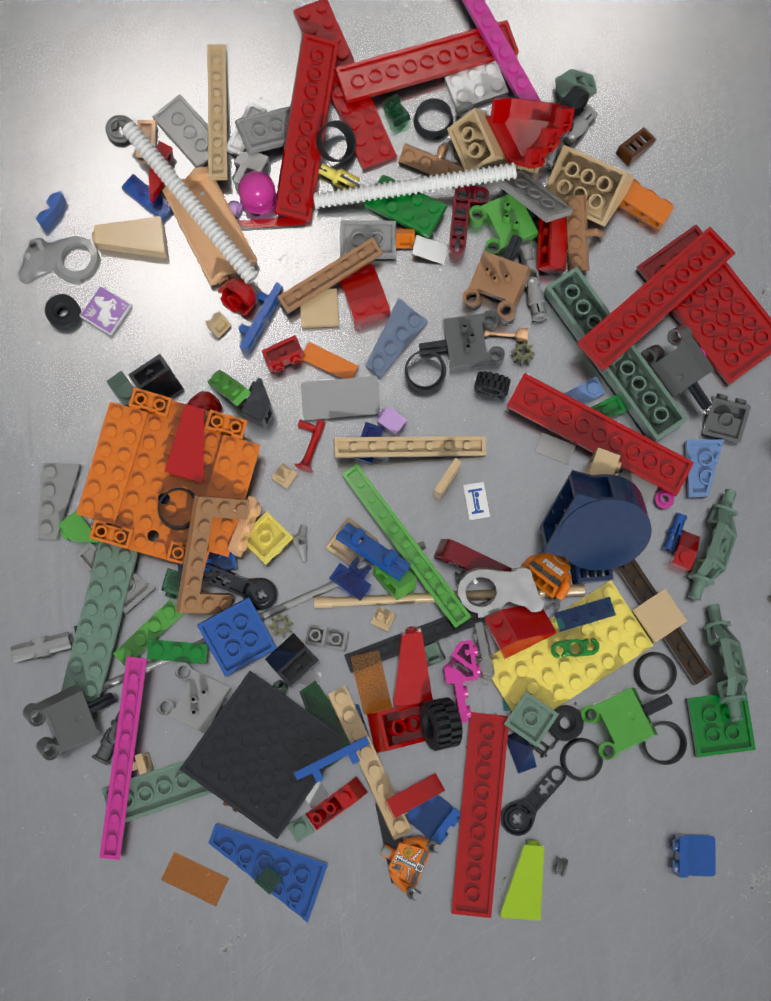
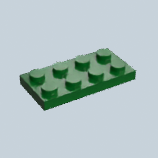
(411, 211)

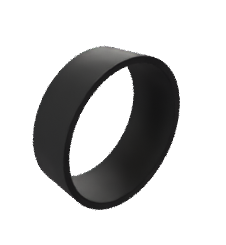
(577, 99)
(432, 135)
(350, 139)
(430, 387)
(182, 527)
(636, 672)
(683, 744)
(563, 758)

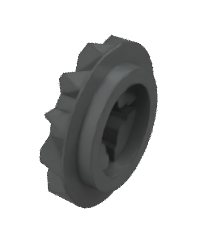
(112, 127)

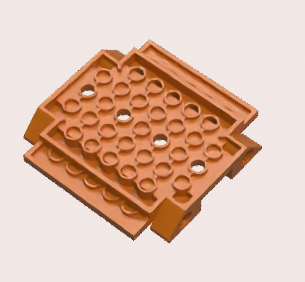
(130, 477)

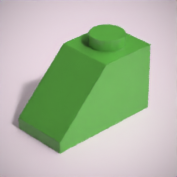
(76, 529)
(396, 588)

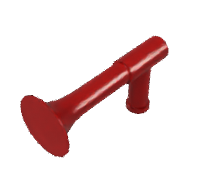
(317, 430)

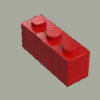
(552, 246)

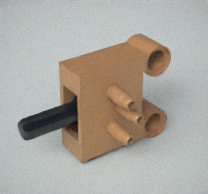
(499, 279)

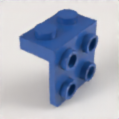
(434, 818)
(694, 855)

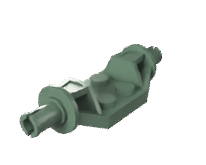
(721, 547)
(730, 648)

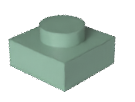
(434, 653)
(300, 828)

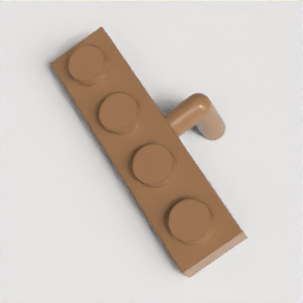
(427, 161)
(579, 233)

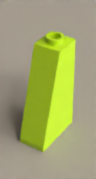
(524, 888)

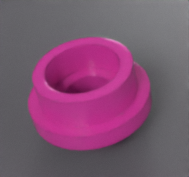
(658, 499)

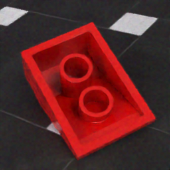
(365, 296)
(518, 629)
(396, 727)

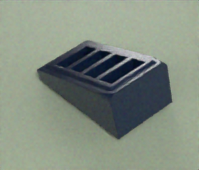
(579, 575)

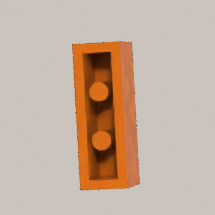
(647, 205)

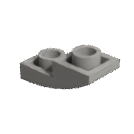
(327, 637)

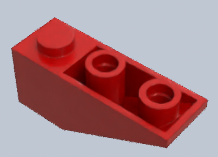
(336, 803)

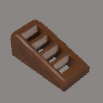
(627, 154)

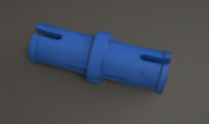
(674, 532)

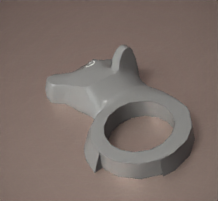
(45, 257)
(511, 586)

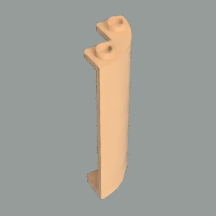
(211, 260)

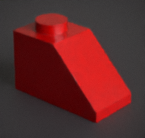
(685, 552)

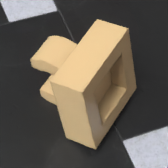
(218, 324)
(284, 476)
(383, 618)
(143, 763)

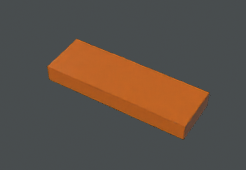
(329, 362)

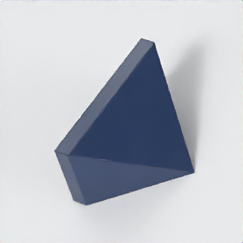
(521, 753)

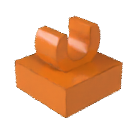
(405, 238)

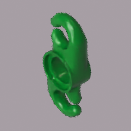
(565, 644)

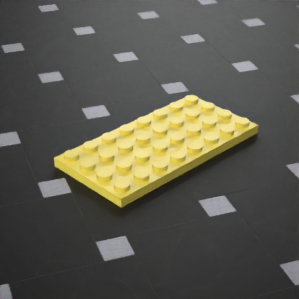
(560, 679)

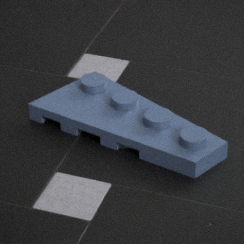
(397, 334)

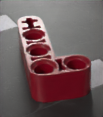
(461, 222)
(465, 557)

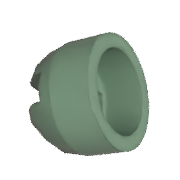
(284, 687)

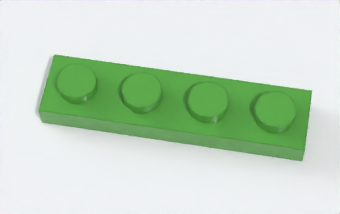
(151, 629)

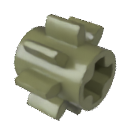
(518, 355)
(275, 626)

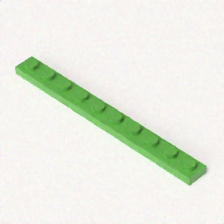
(406, 546)

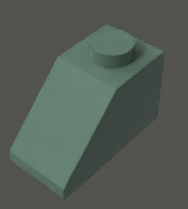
(574, 78)
(121, 387)

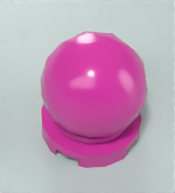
(257, 192)

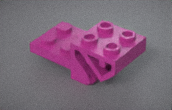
(464, 655)

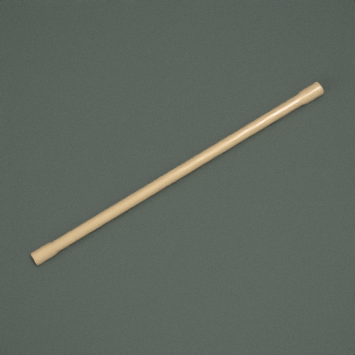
(329, 601)

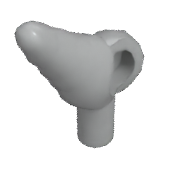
(300, 542)

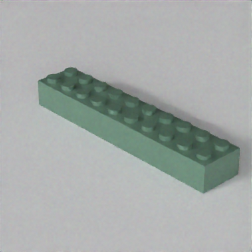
(630, 373)

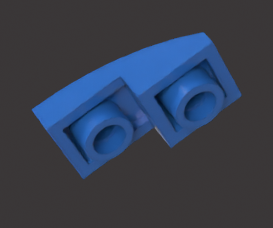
(55, 203)

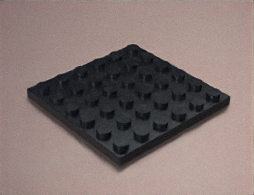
(256, 749)

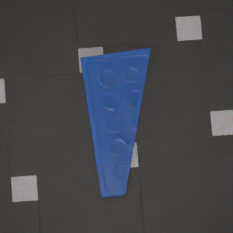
(252, 855)

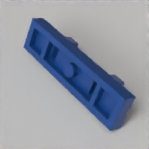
(252, 332)
(373, 551)
(314, 768)

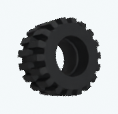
(441, 724)

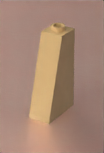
(132, 236)

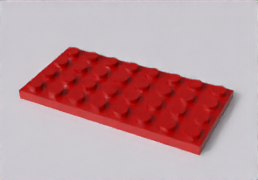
(719, 313)

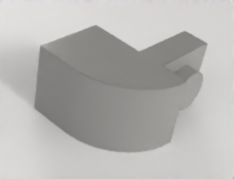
(246, 163)

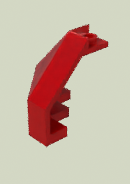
(528, 128)

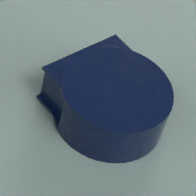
(597, 522)

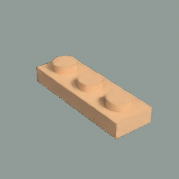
(245, 528)

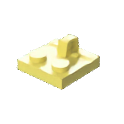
(268, 538)

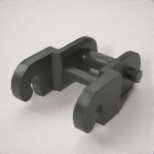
(543, 753)

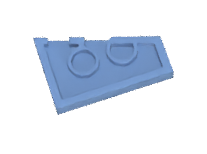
(705, 458)

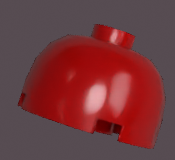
(238, 295)

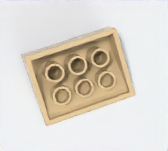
(585, 175)

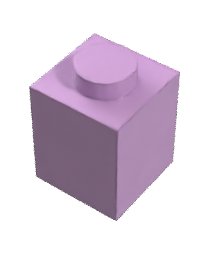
(391, 421)

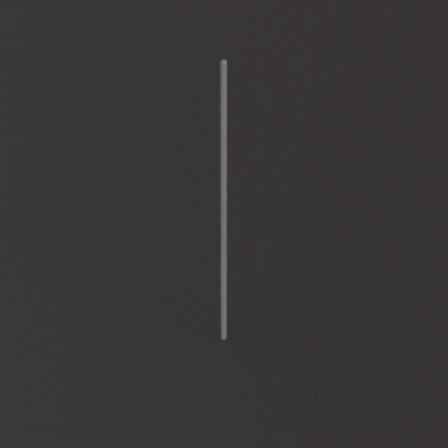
(263, 615)

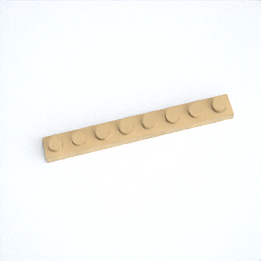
(217, 112)
(409, 446)
(369, 760)

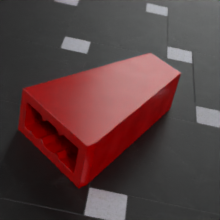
(188, 448)
(412, 674)

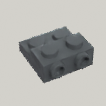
(726, 418)

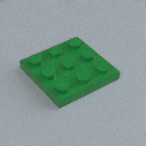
(713, 730)

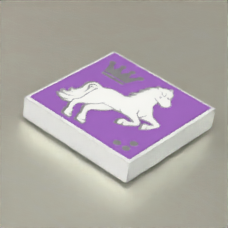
(105, 310)

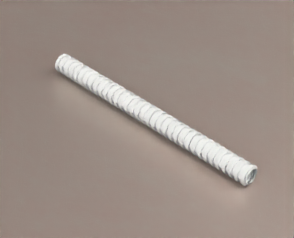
(415, 185)
(190, 202)

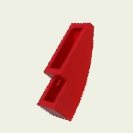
(155, 182)
(414, 795)

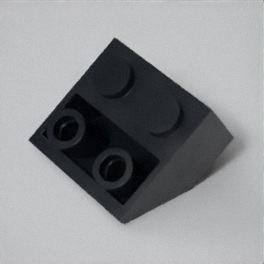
(156, 378)
(257, 407)
(292, 660)

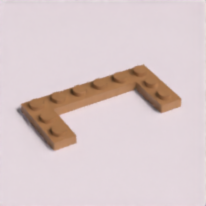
(204, 509)

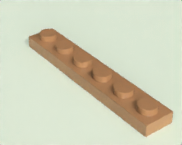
(330, 275)

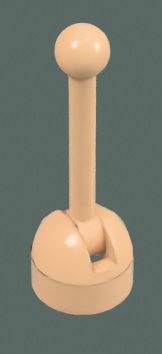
(520, 335)

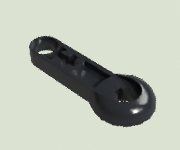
(244, 586)
(529, 805)

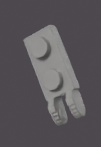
(484, 651)

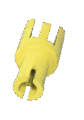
(337, 176)

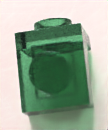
(395, 111)
(171, 583)

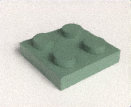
(531, 719)

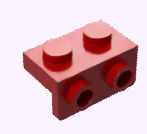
(283, 353)

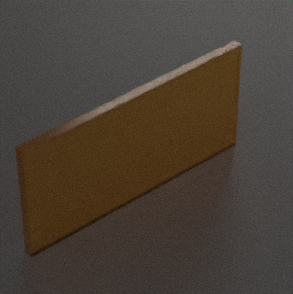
(371, 682)
(195, 879)

